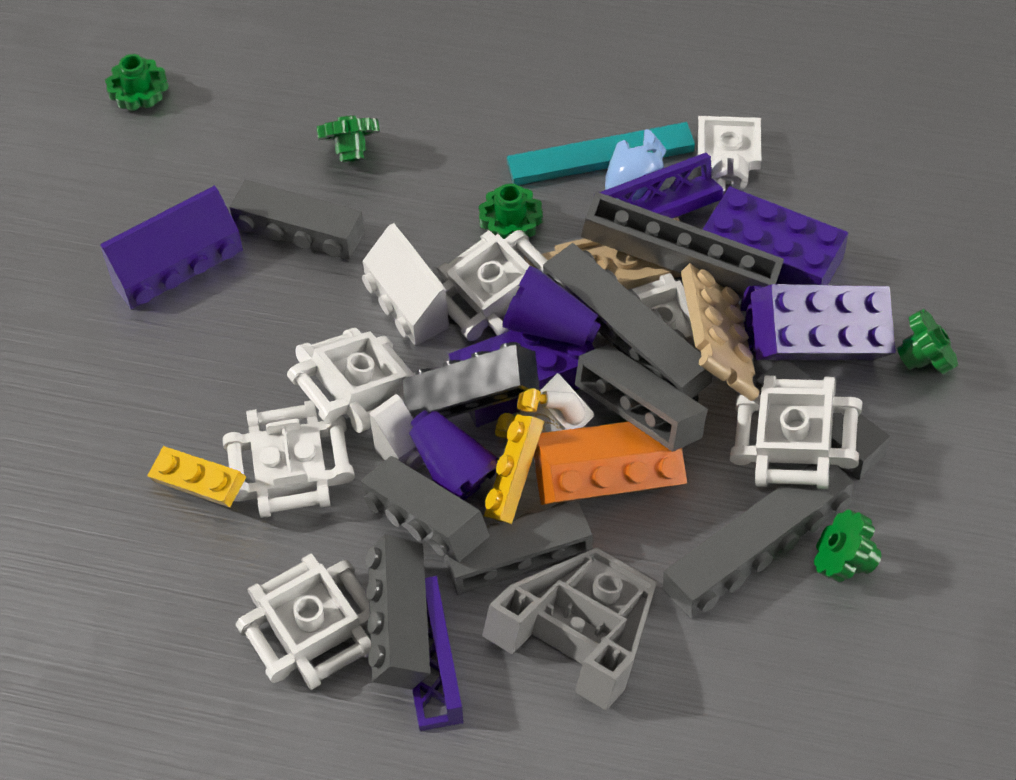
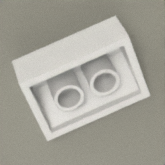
(406, 287)

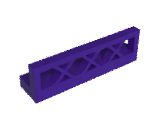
(681, 196)
(444, 665)

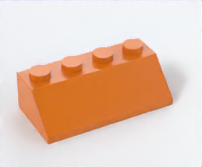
(603, 463)

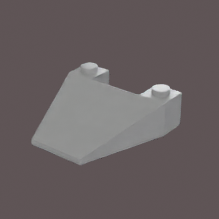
(586, 610)

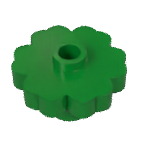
(136, 82)
(349, 135)
(510, 210)
(927, 344)
(847, 547)

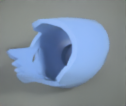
(635, 162)

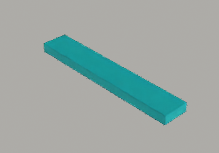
(591, 154)

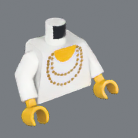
(554, 404)

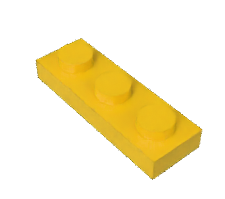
(513, 468)
(196, 476)

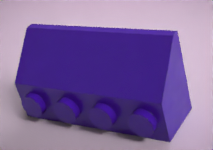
(171, 247)

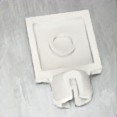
(733, 148)

